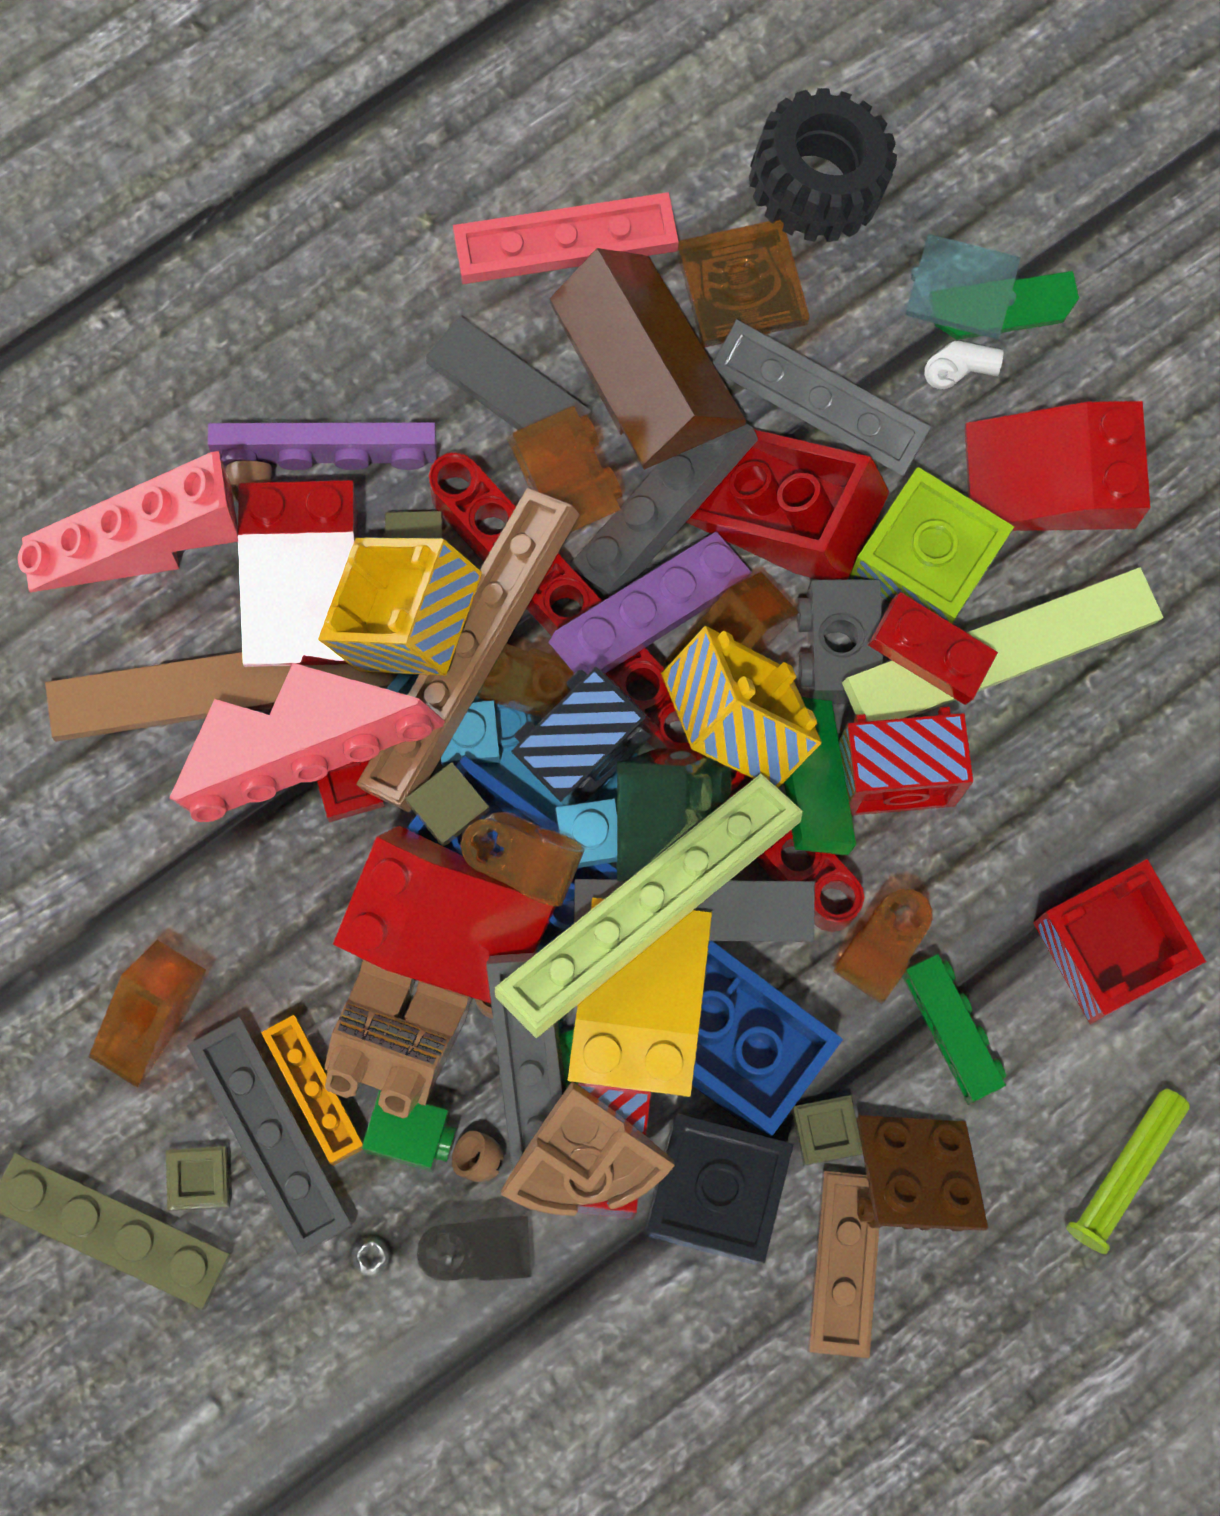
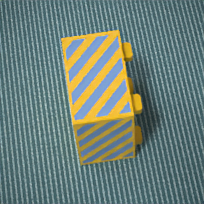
(400, 605)
(741, 707)

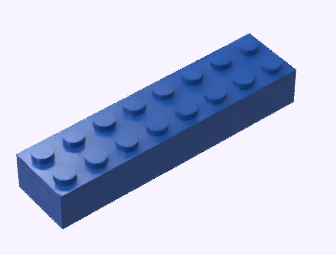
(752, 1040)

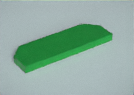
(1038, 303)

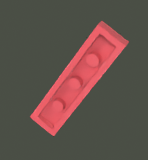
(563, 237)

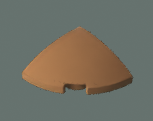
(585, 1158)

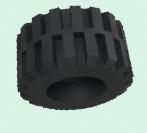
(827, 129)

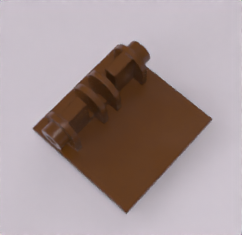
(919, 1175)

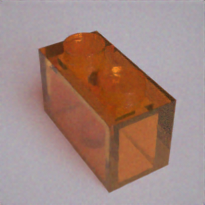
(561, 463)

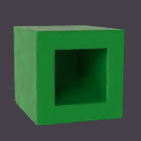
(413, 1140)

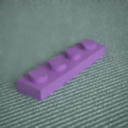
(345, 444)
(650, 607)

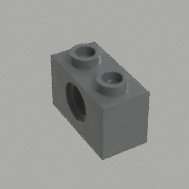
(845, 608)

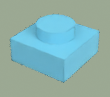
(474, 737)
(593, 827)

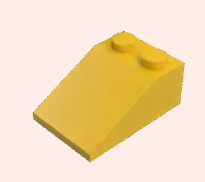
(646, 1017)

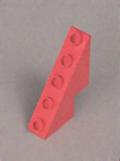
(135, 529)
(312, 729)

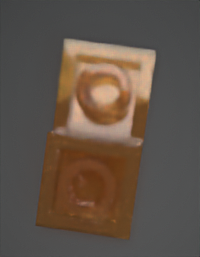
(527, 681)

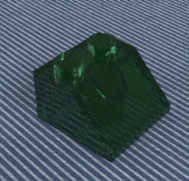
(661, 800)

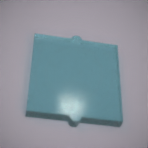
(963, 286)

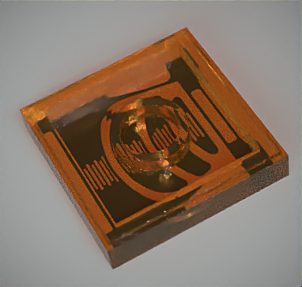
(744, 278)

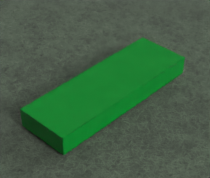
(821, 791)

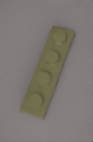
(111, 1231)

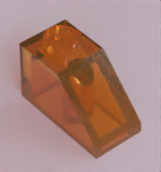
(750, 612)
(146, 1011)

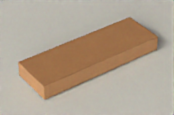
(843, 1270)

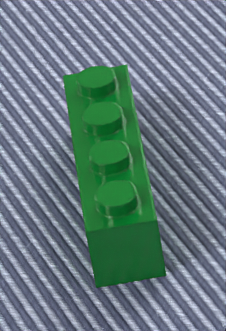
(953, 1029)

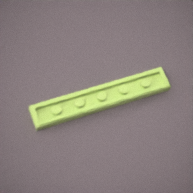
(1022, 644)
(647, 905)

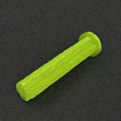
(1129, 1171)

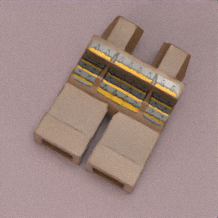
(392, 1053)

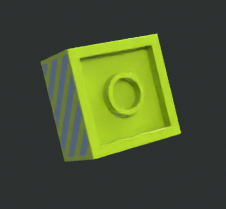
(932, 546)

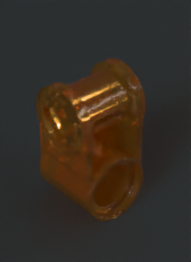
(533, 858)
(882, 952)

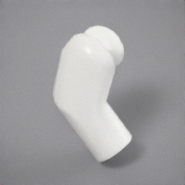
(958, 360)

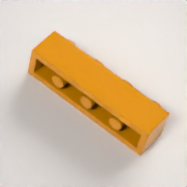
(307, 1081)

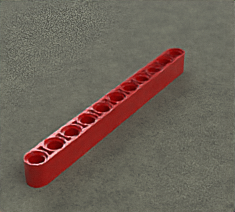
(485, 501)

